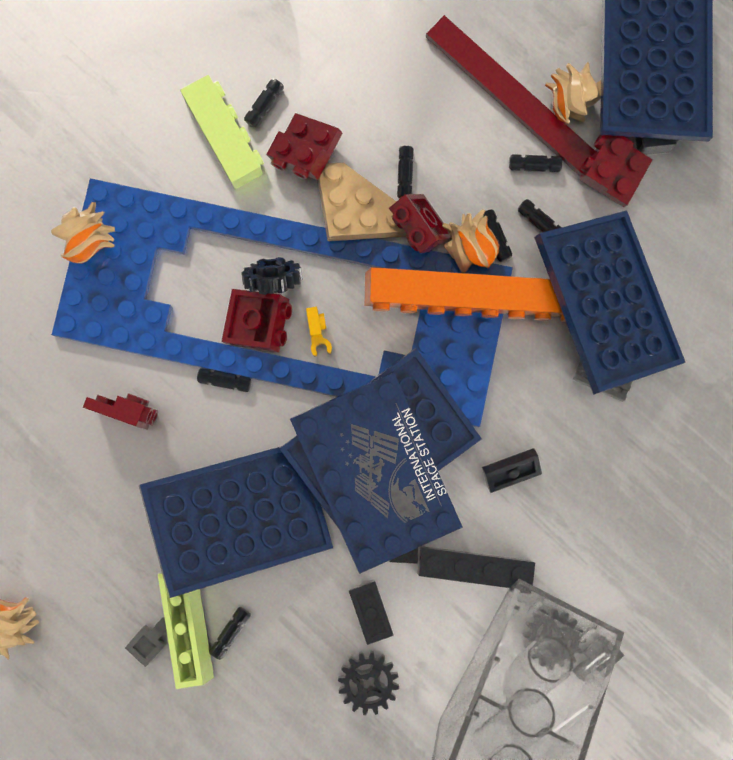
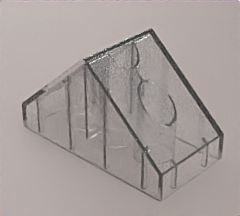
(531, 683)

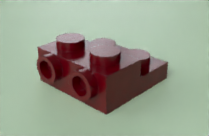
(304, 147)
(615, 168)
(419, 222)
(256, 320)
(129, 410)

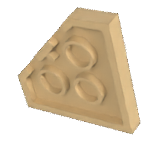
(354, 206)

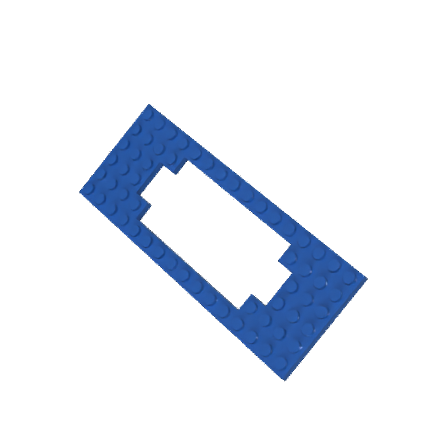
(108, 305)

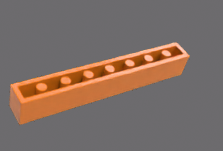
(461, 294)

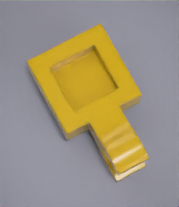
(316, 324)

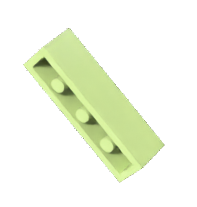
(222, 132)
(187, 637)

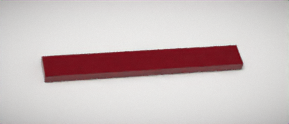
(510, 93)

